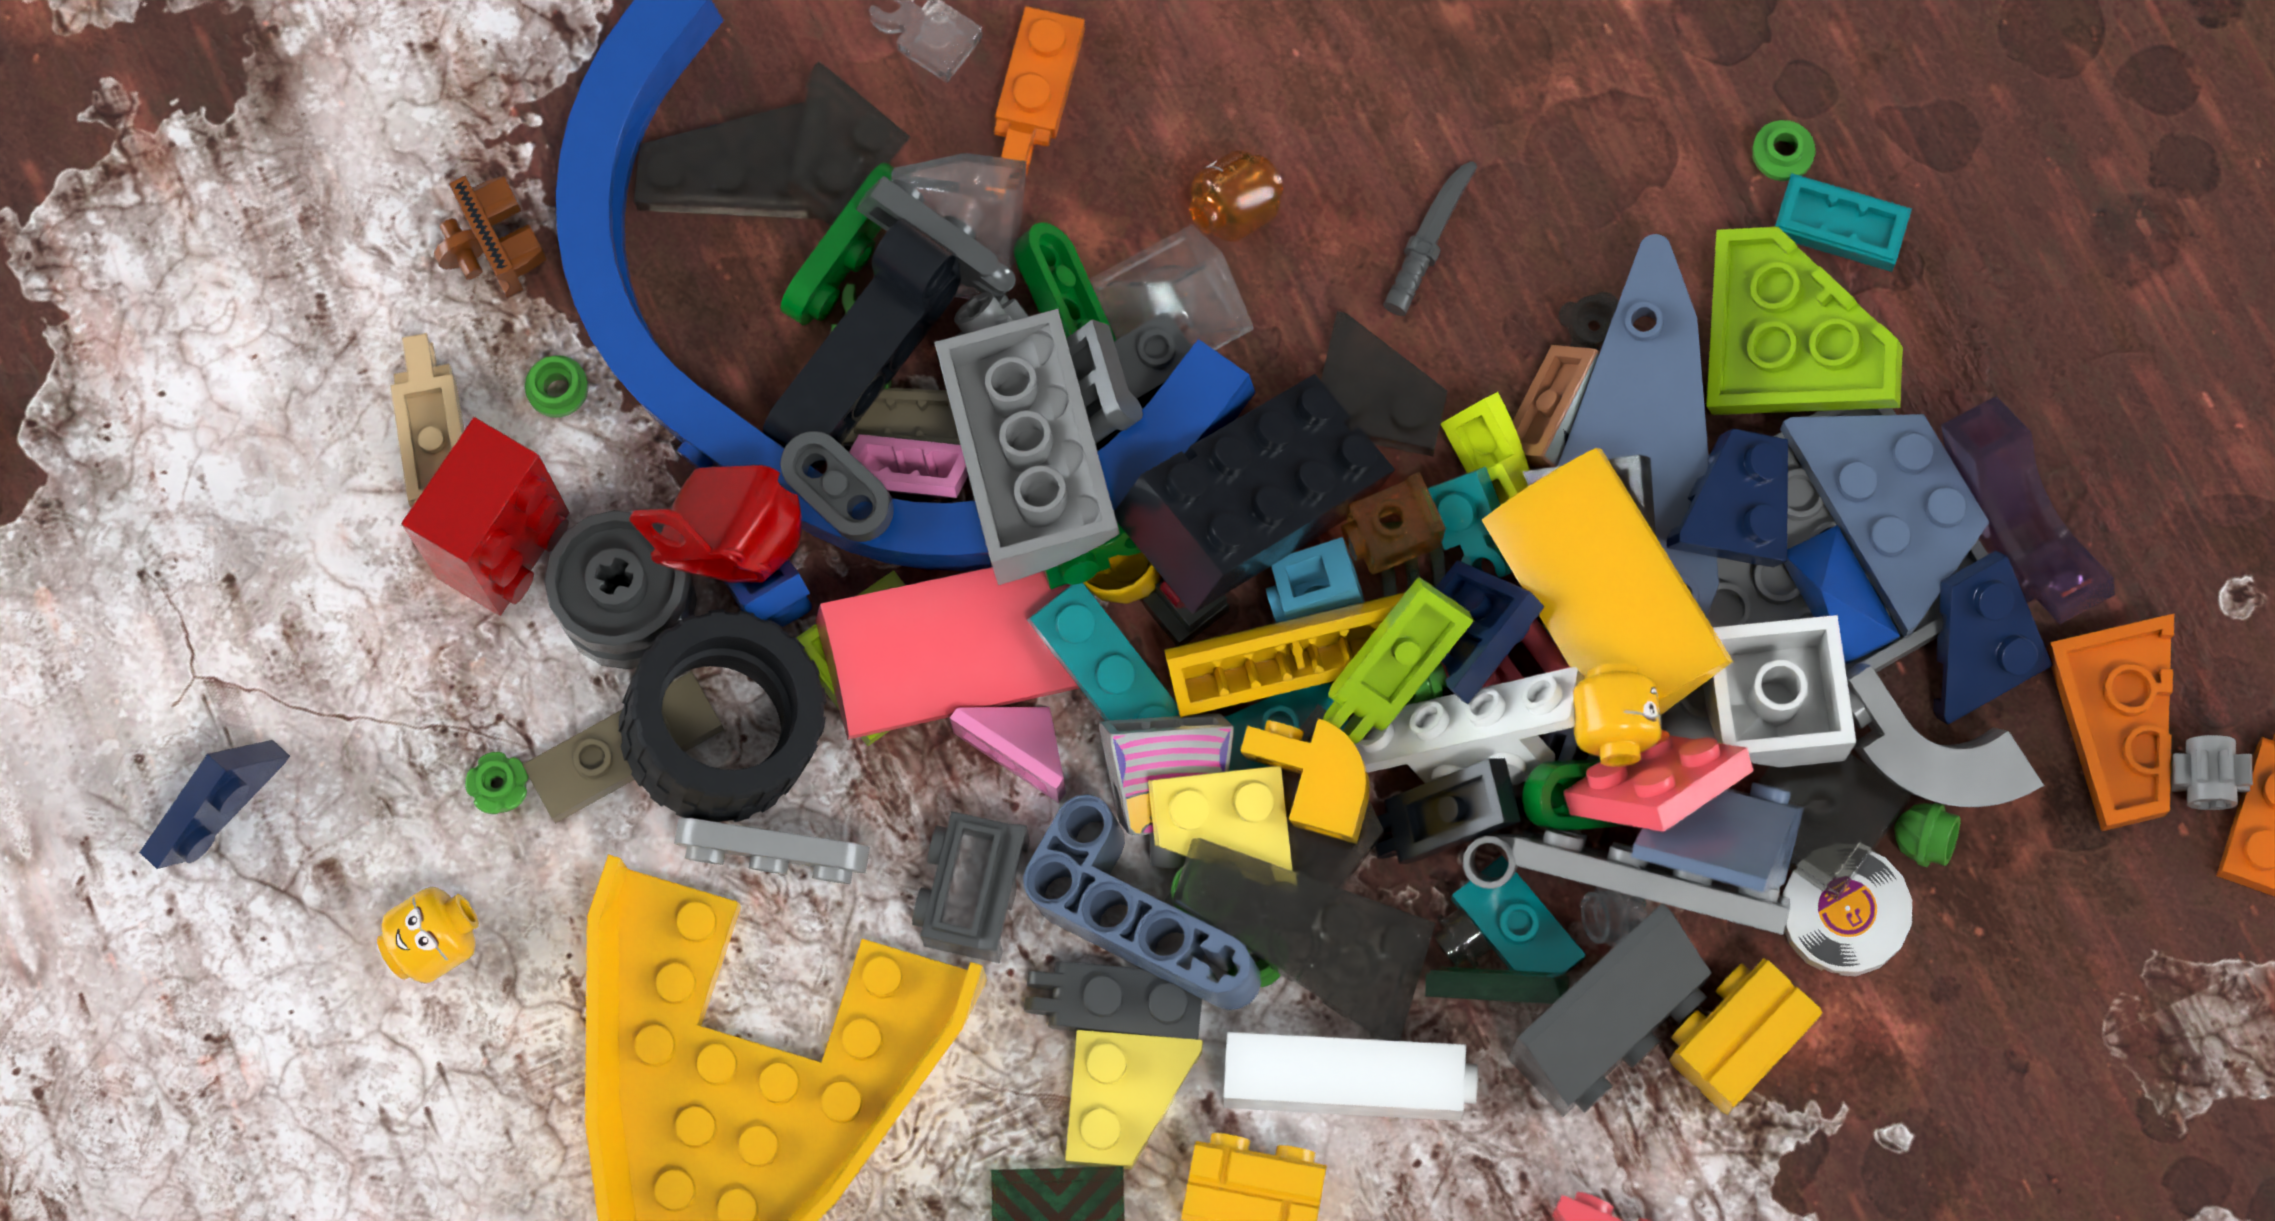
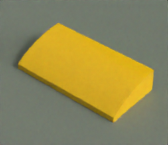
(1605, 579)

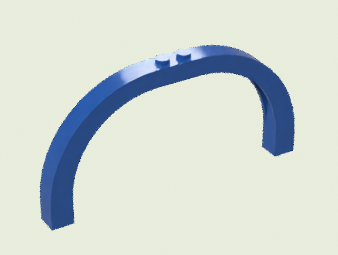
(594, 171)

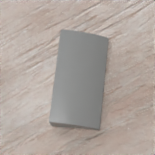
(1027, 445)

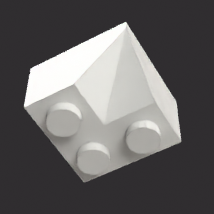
(1783, 692)

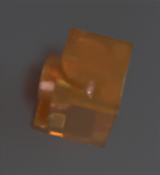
(1385, 547)

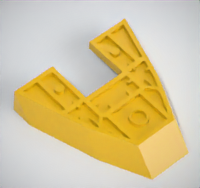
(721, 1124)

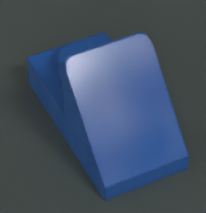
(777, 599)

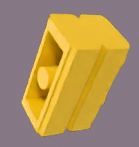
(1743, 1035)
(1252, 1186)

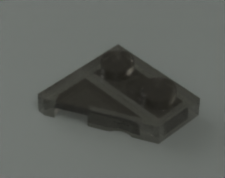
(837, 144)

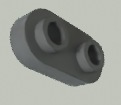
(839, 488)

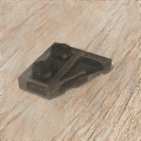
(1382, 390)

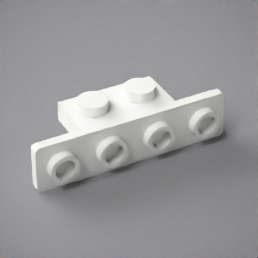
(1497, 723)

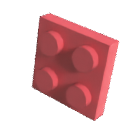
(1661, 787)

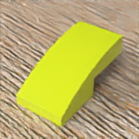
(1488, 438)

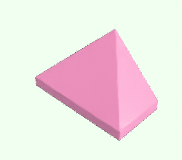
(913, 465)
(1016, 739)

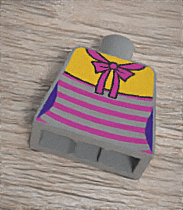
(1158, 750)

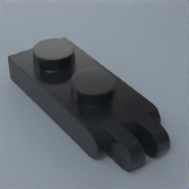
(1448, 812)

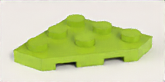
(1791, 334)

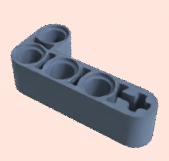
(1147, 917)

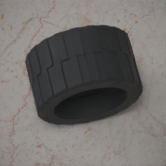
(761, 653)

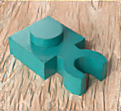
(1462, 506)

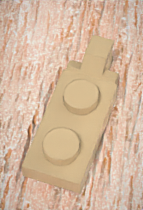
(425, 413)

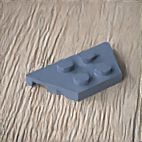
(1893, 502)

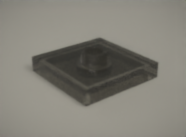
(1842, 817)

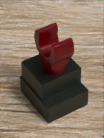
(1176, 617)

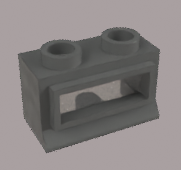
(971, 885)

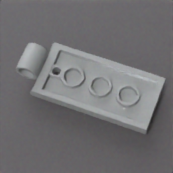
(1566, 856)

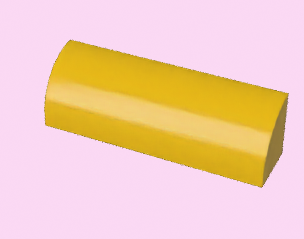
(1272, 657)

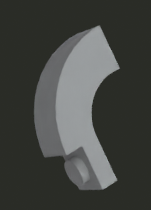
(1962, 775)

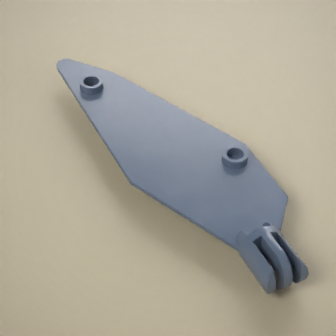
(1650, 404)

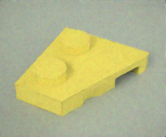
(1227, 808)
(1122, 1093)

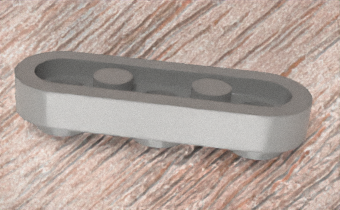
(770, 849)

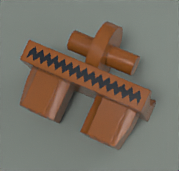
(484, 207)

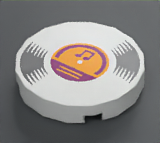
(1858, 928)

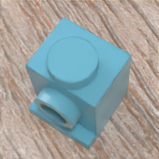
(1314, 582)

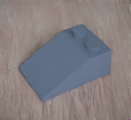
(1730, 839)

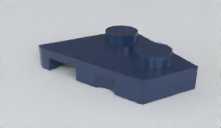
(1500, 621)

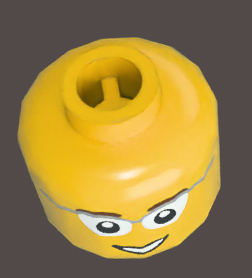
(1616, 714)
(428, 935)

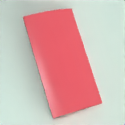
(937, 648)

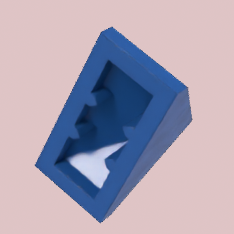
(1837, 585)

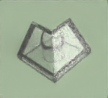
(1178, 277)

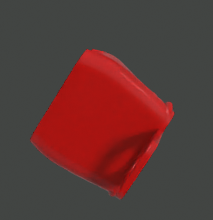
(726, 524)

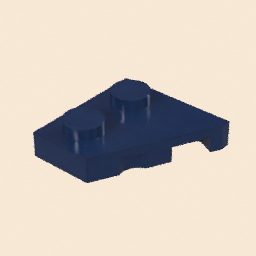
(1739, 502)
(1985, 637)
(210, 800)

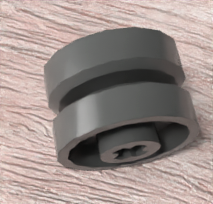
(590, 593)

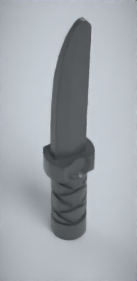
(1423, 248)

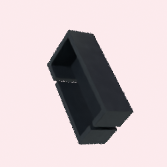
(1251, 493)

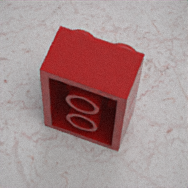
(487, 517)

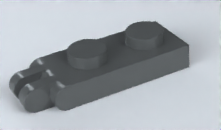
(978, 266)
(1114, 1001)

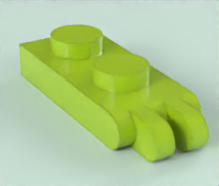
(1396, 660)

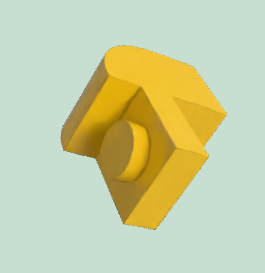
(1333, 775)

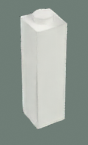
(1348, 1076)

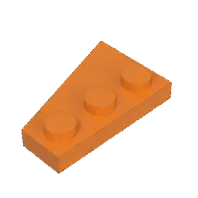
(2117, 709)

